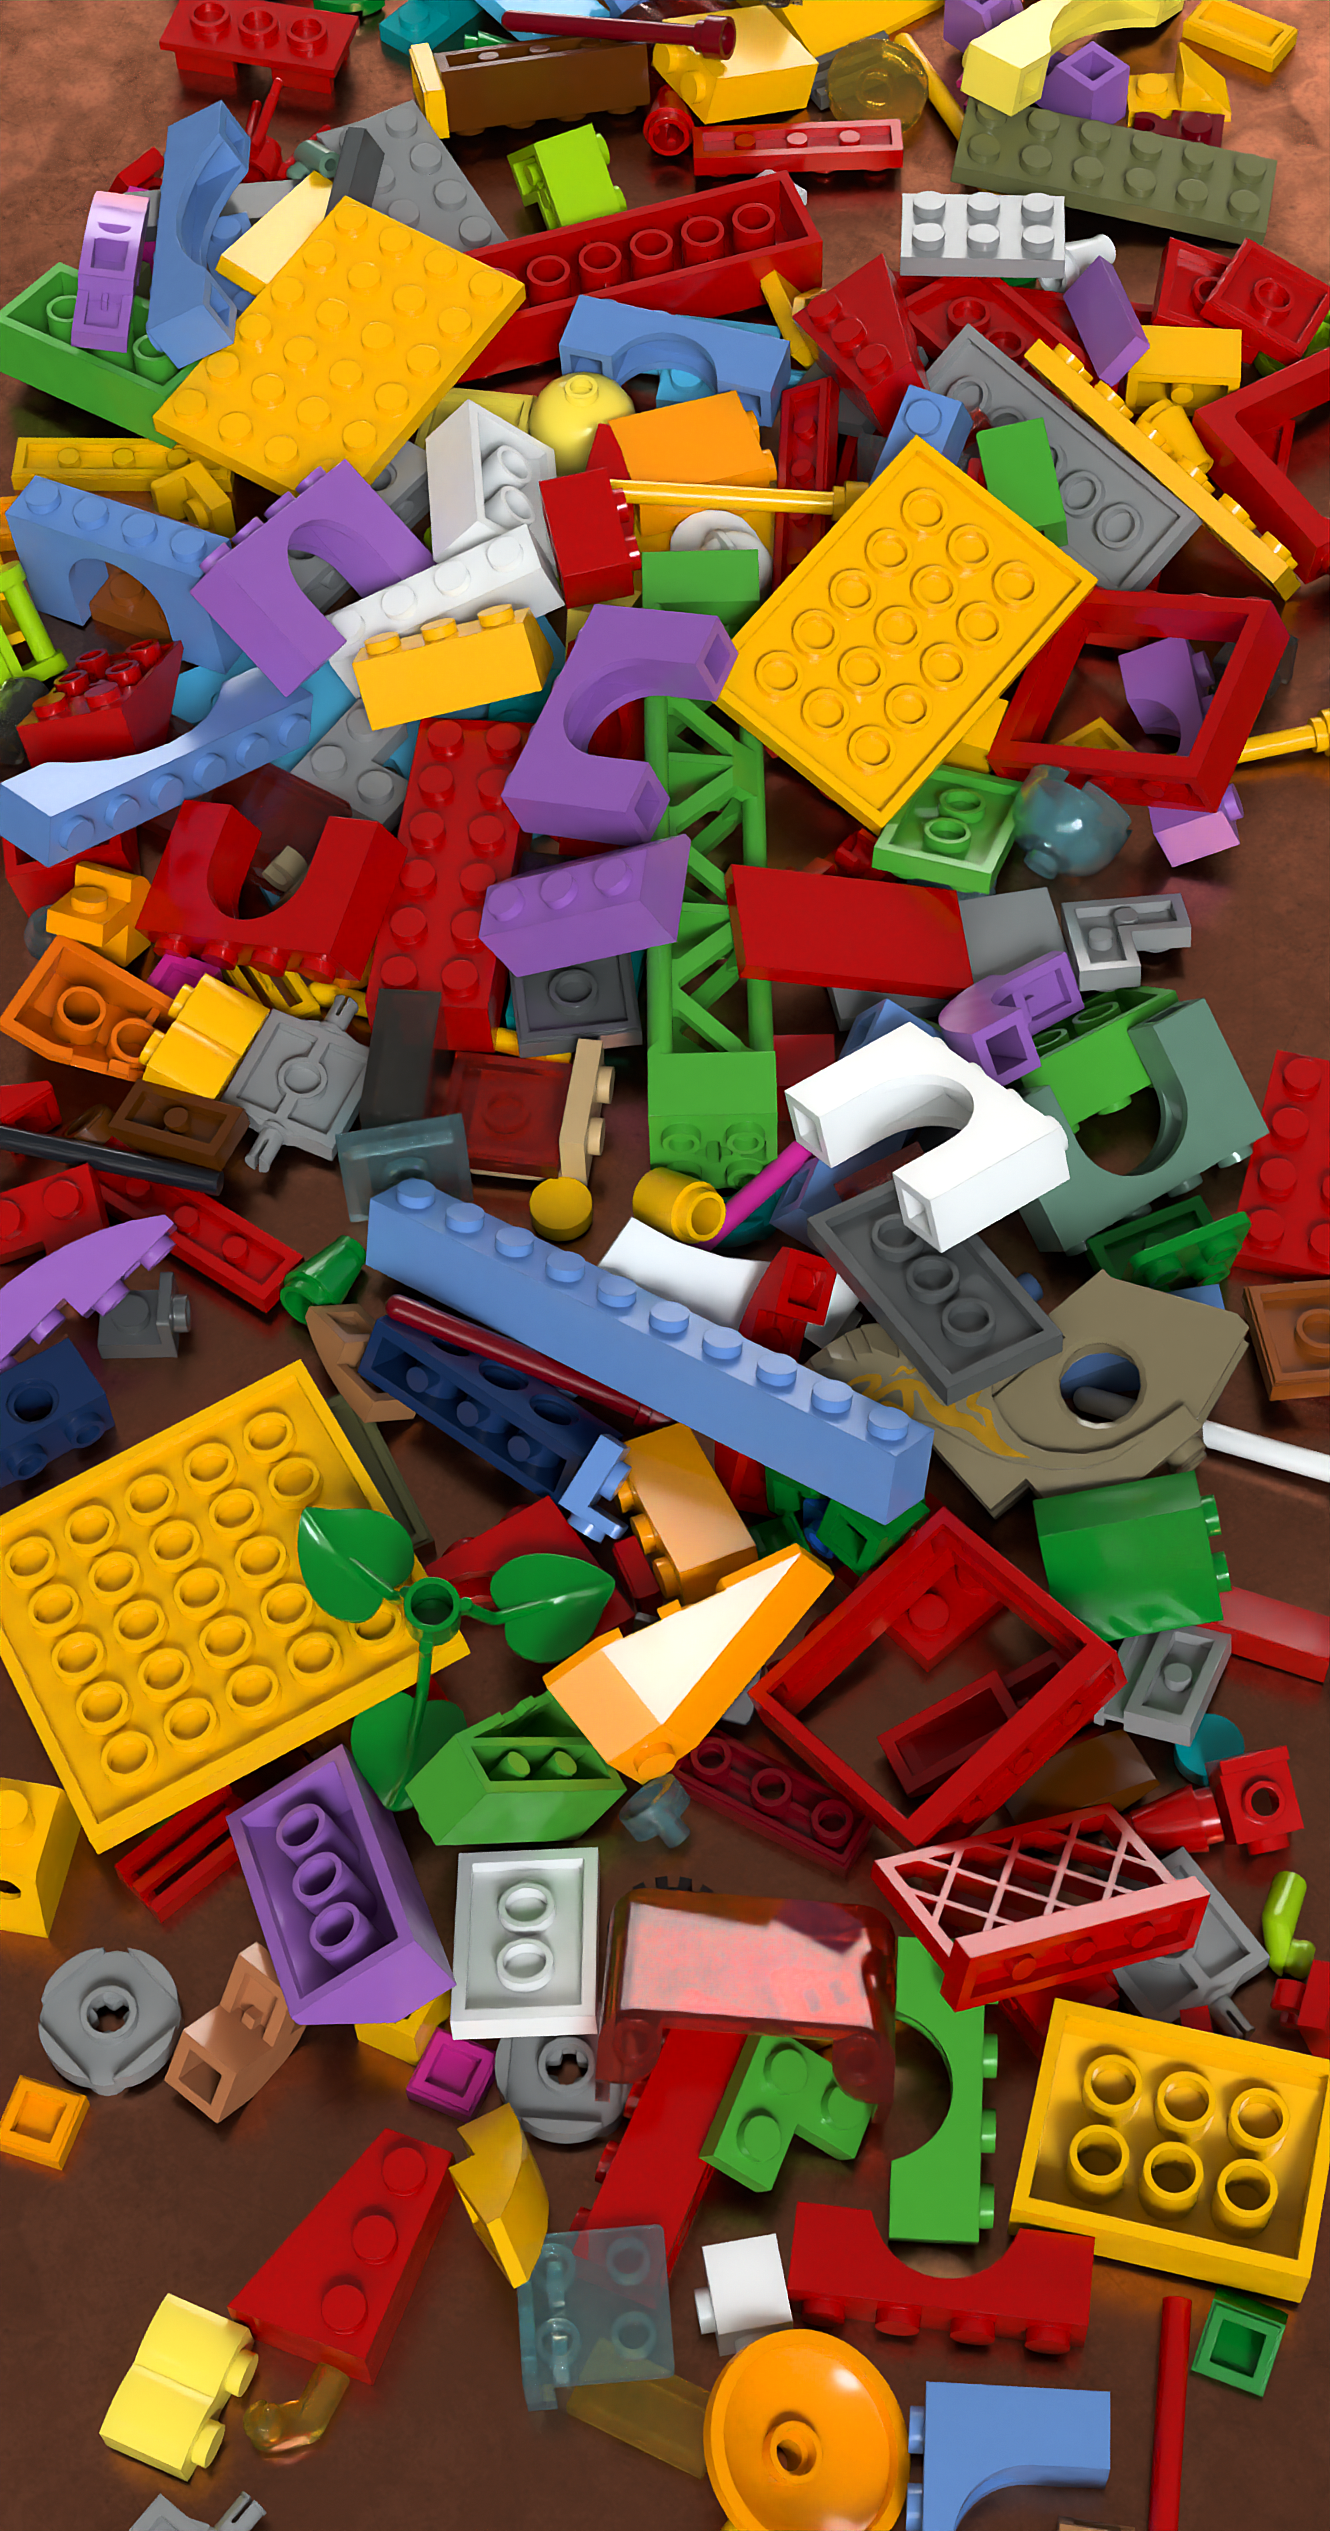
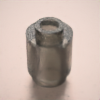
(15, 704)

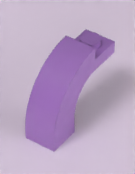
(1001, 1013)

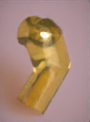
(300, 2421)

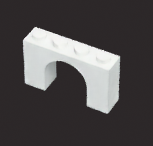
(912, 1081)

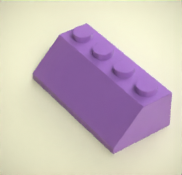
(338, 1898)

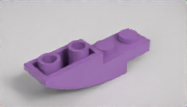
(109, 271)
(82, 1273)

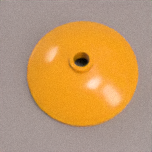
(829, 2419)

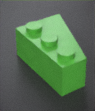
(515, 1780)

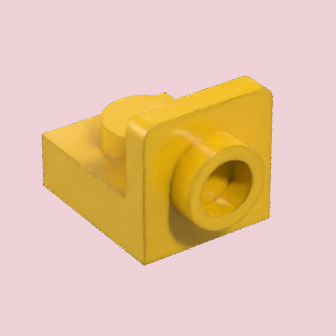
(194, 495)

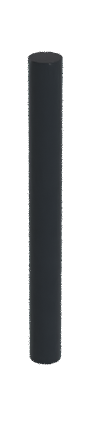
(111, 1160)

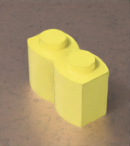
(178, 2388)

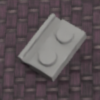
(1168, 1682)

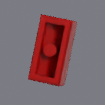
(1275, 1633)

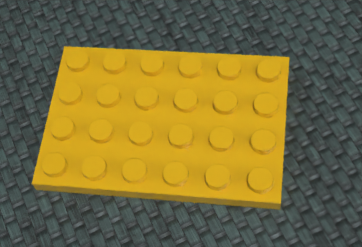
(341, 352)
(898, 634)

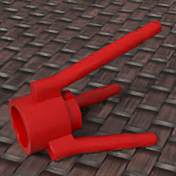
(265, 152)

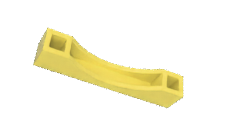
(1011, 61)

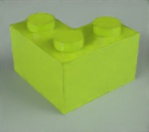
(567, 178)

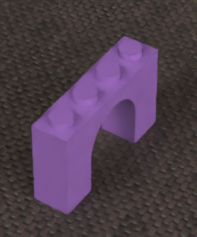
(254, 589)
(614, 661)

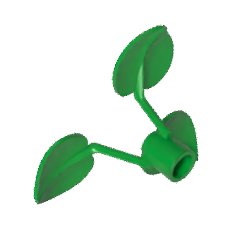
(359, 1559)

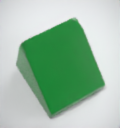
(1240, 2341)

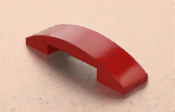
(788, 1297)

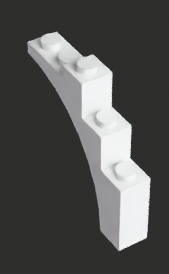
(711, 1283)

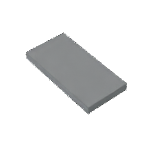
(999, 936)

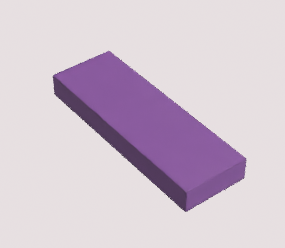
(1106, 321)

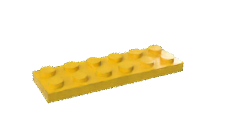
(1183, 479)

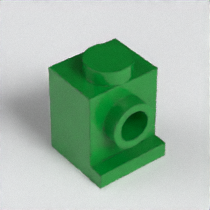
(881, 1539)

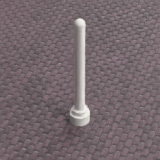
(1219, 1437)

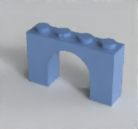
(70, 535)
(1000, 2438)

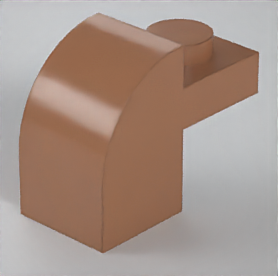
(239, 2042)

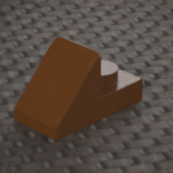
(179, 1125)

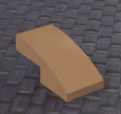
(341, 1340)

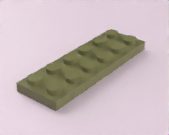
(1117, 171)

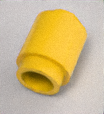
(678, 1206)

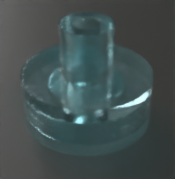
(657, 1811)

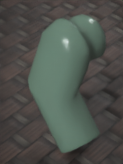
(312, 156)

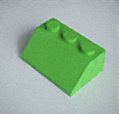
(1091, 1055)

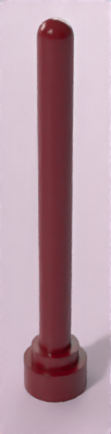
(712, 37)
(520, 1358)

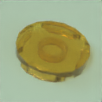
(877, 83)

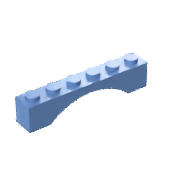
(202, 168)
(77, 805)

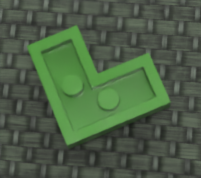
(771, 2096)

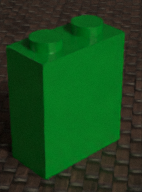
(1134, 1555)

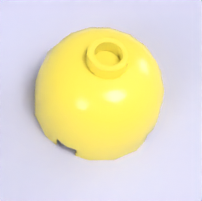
(569, 415)

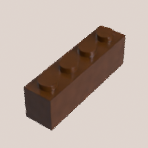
(541, 81)

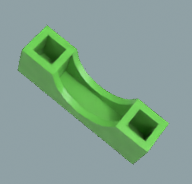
(938, 2186)

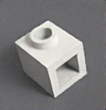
(742, 2292)

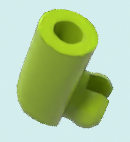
(1279, 1924)

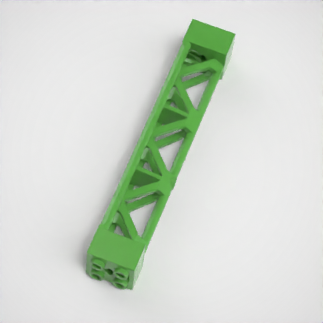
(705, 1109)

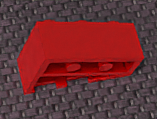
(865, 341)
(353, 2260)

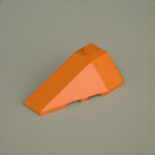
(86, 1012)

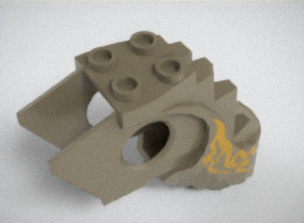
(1021, 1431)

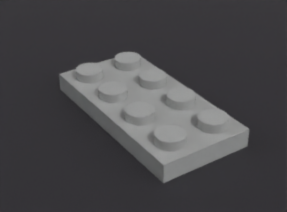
(423, 182)

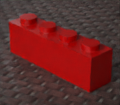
(656, 2166)

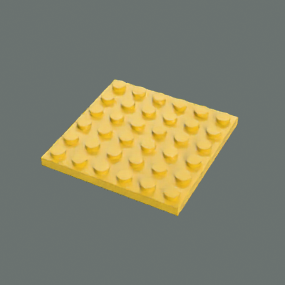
(169, 1611)

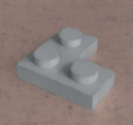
(350, 767)
(1109, 932)

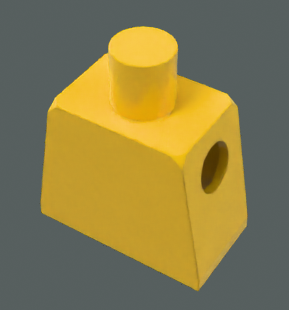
(35, 1853)

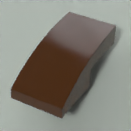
(1085, 1776)

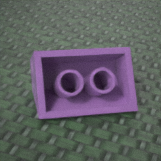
(587, 907)

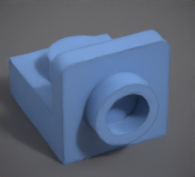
(598, 1476)

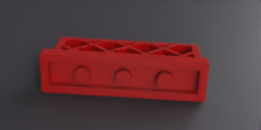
(1062, 1939)

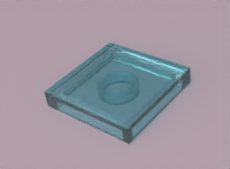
(386, 1155)

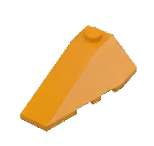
(668, 1684)

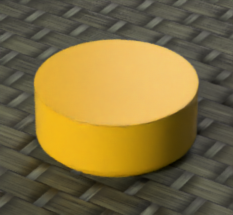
(561, 1209)

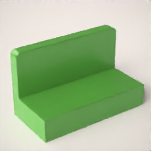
(1023, 475)

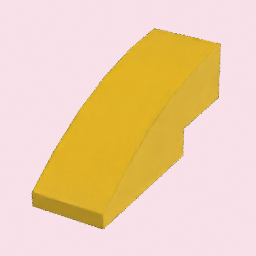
(503, 2192)

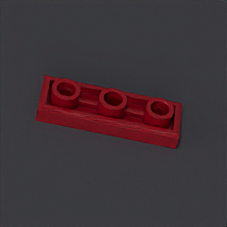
(804, 1819)

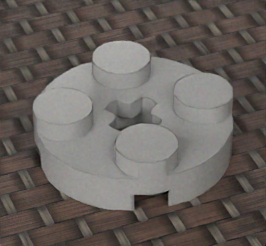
(118, 2058)
(553, 2109)

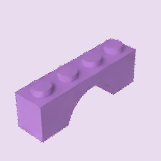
(1081, 85)
(1170, 697)

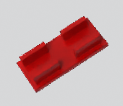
(294, 41)

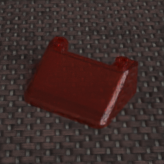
(754, 1972)

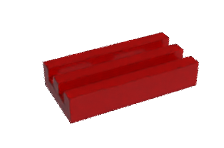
(167, 1838)

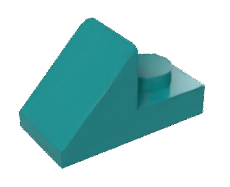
(426, 22)

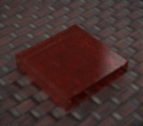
(510, 1112)

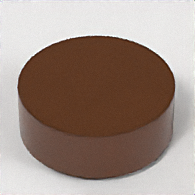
(91, 1125)

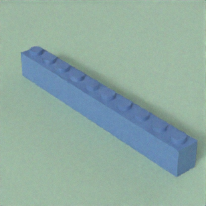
(652, 1350)

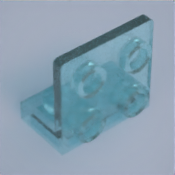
(595, 2312)

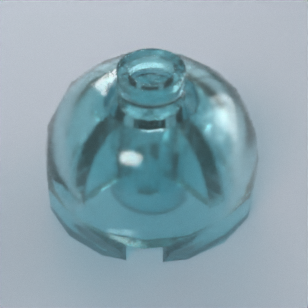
(1067, 827)

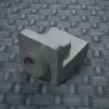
(146, 1323)

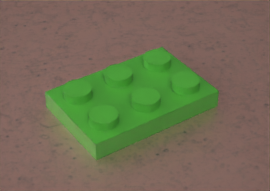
(951, 831)

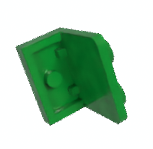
(1171, 1247)

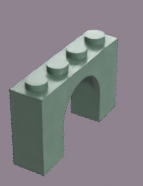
(1203, 1122)

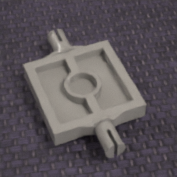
(300, 1083)
(1199, 1976)

